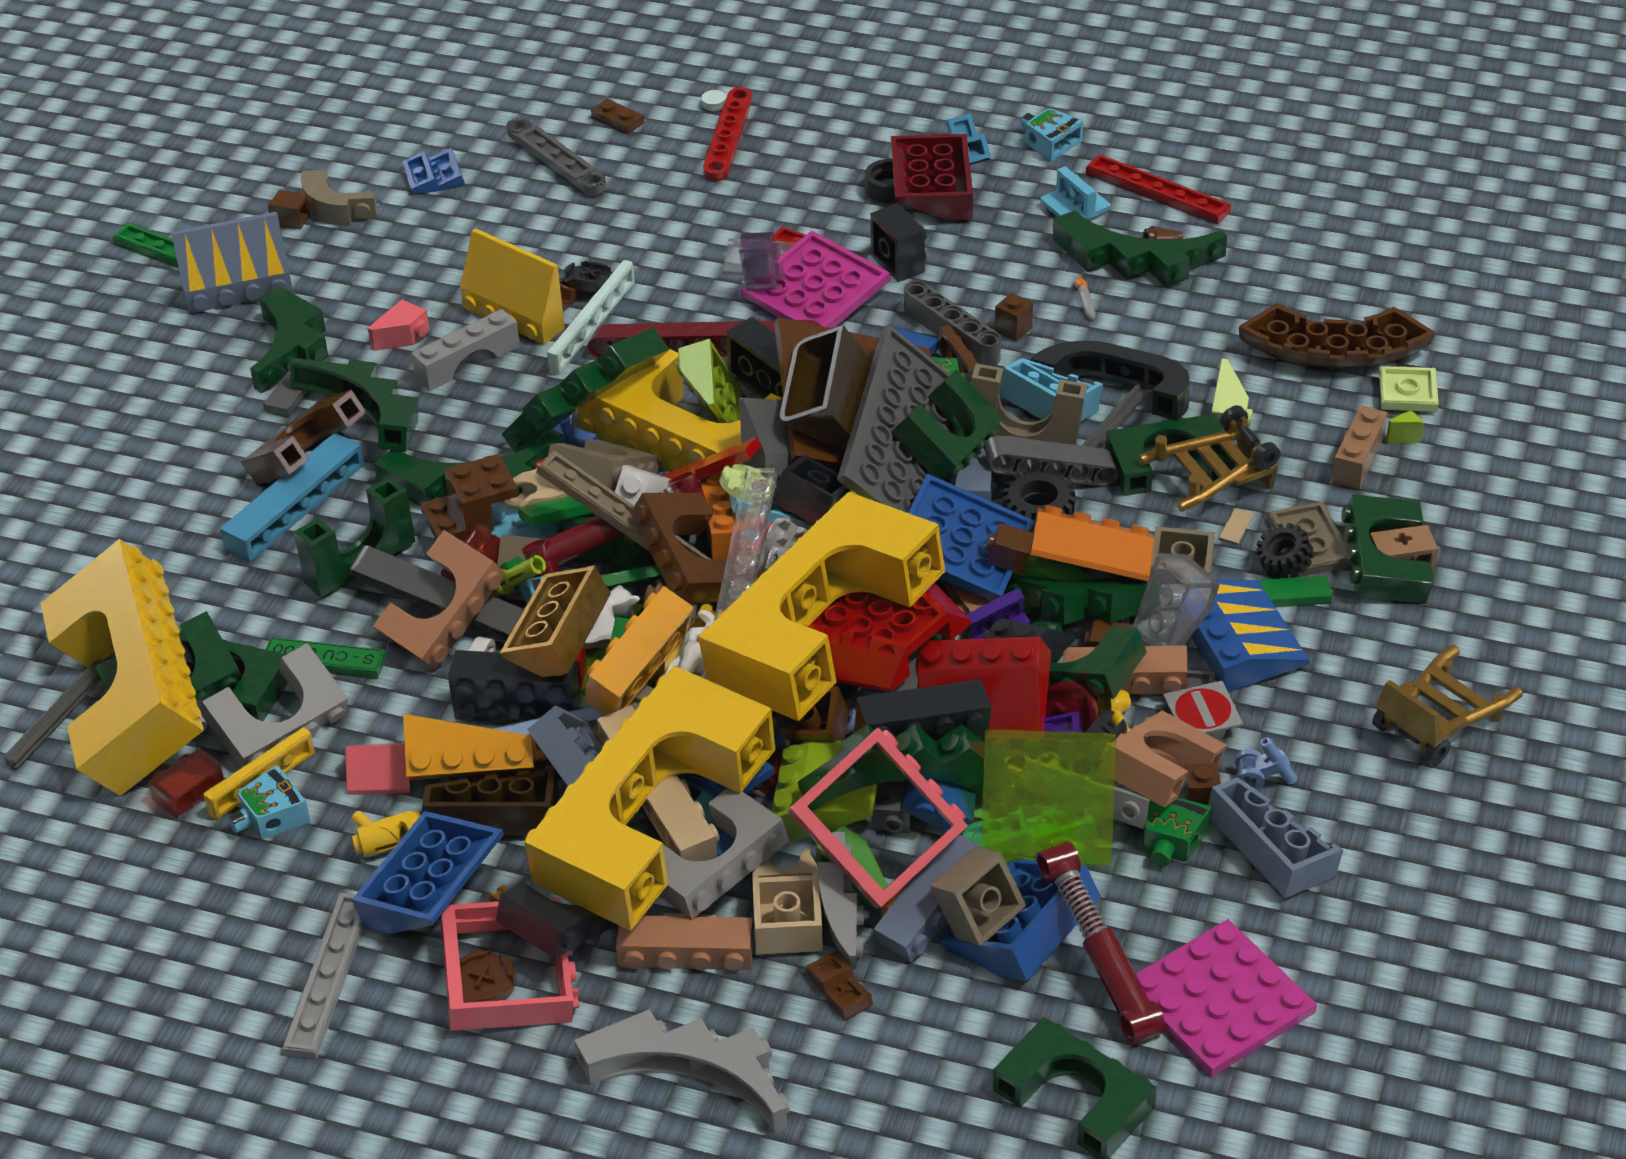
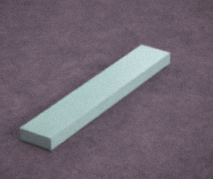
(590, 317)

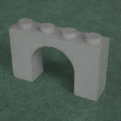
(248, 737)
(757, 836)

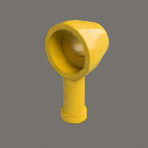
(1119, 705)

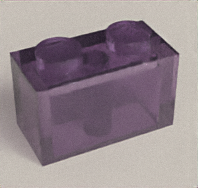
(760, 261)

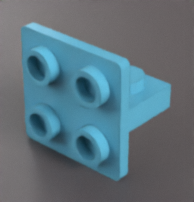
(1073, 195)

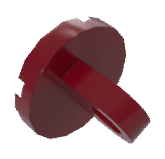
(1072, 697)

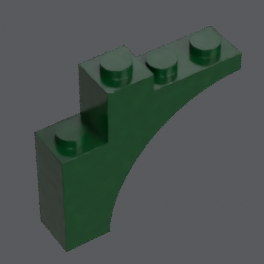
(298, 336)
(1076, 599)

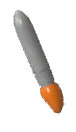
(1082, 287)

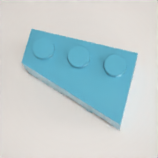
(1035, 388)

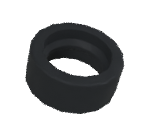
(878, 190)

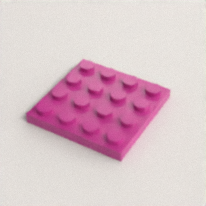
(820, 282)
(1223, 997)

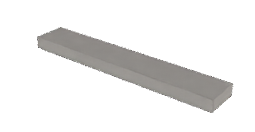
(325, 981)

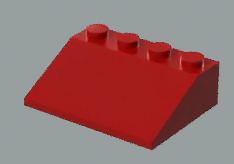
(1010, 669)

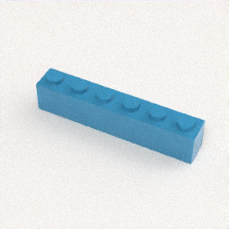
(291, 497)

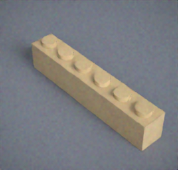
(670, 806)

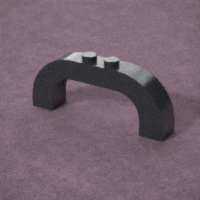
(1158, 373)

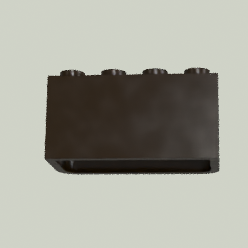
(825, 386)

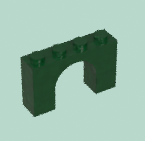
(1129, 442)
(934, 445)
(388, 530)
(1374, 571)
(213, 662)
(1106, 667)
(260, 679)
(1054, 1052)

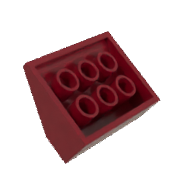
(933, 174)

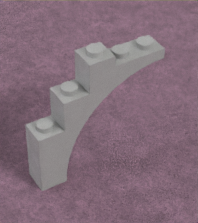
(690, 1050)

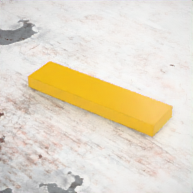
(286, 755)

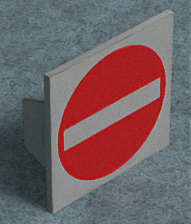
(1205, 708)

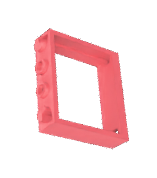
(838, 852)
(501, 1013)

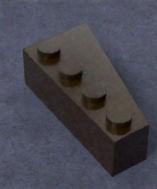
(506, 803)

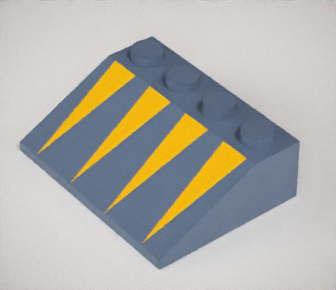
(231, 261)

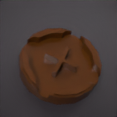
(486, 977)

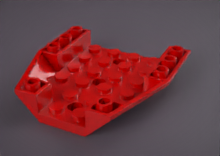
(877, 635)

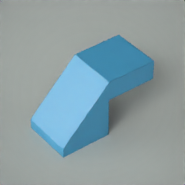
(977, 144)

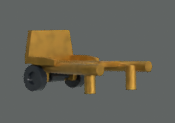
(1250, 456)
(1421, 723)

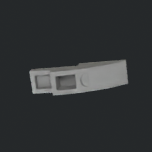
(841, 907)

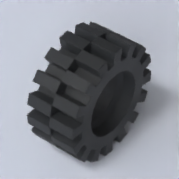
(1280, 539)

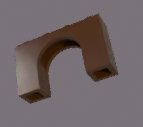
(285, 450)
(671, 514)

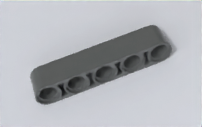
(936, 311)
(1073, 462)

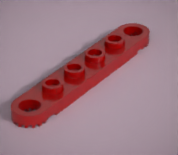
(727, 134)

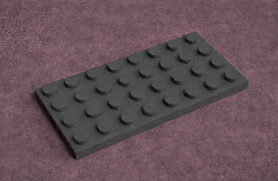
(874, 459)

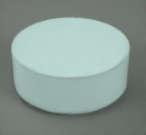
(713, 100)

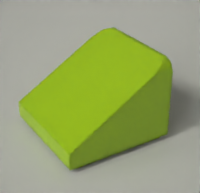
(1405, 429)

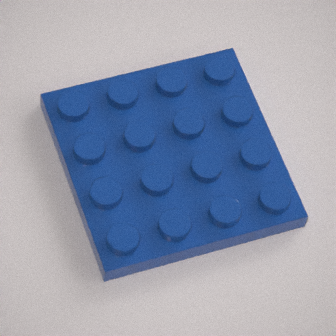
(964, 529)

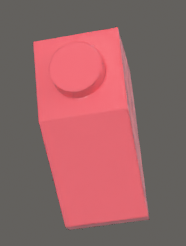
(399, 327)

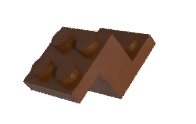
(470, 494)

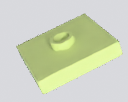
(1408, 388)

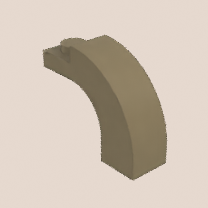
(335, 206)

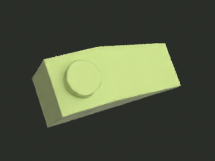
(1229, 392)

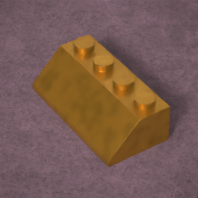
(557, 621)

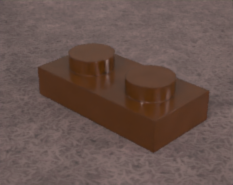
(617, 116)

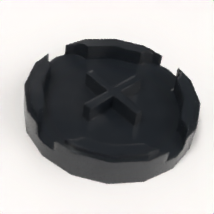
(587, 277)

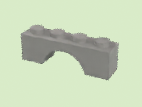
(437, 361)

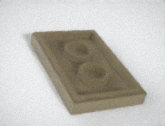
(1324, 536)

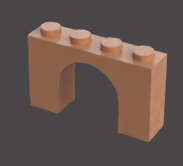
(434, 637)
(1155, 755)

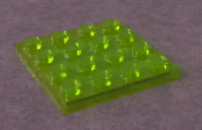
(1048, 792)

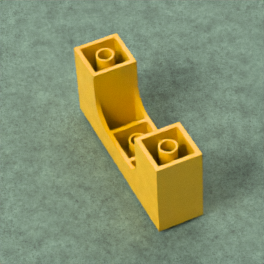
(645, 418)
(764, 637)
(151, 707)
(679, 728)

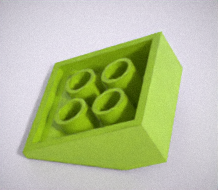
(710, 381)
(799, 762)

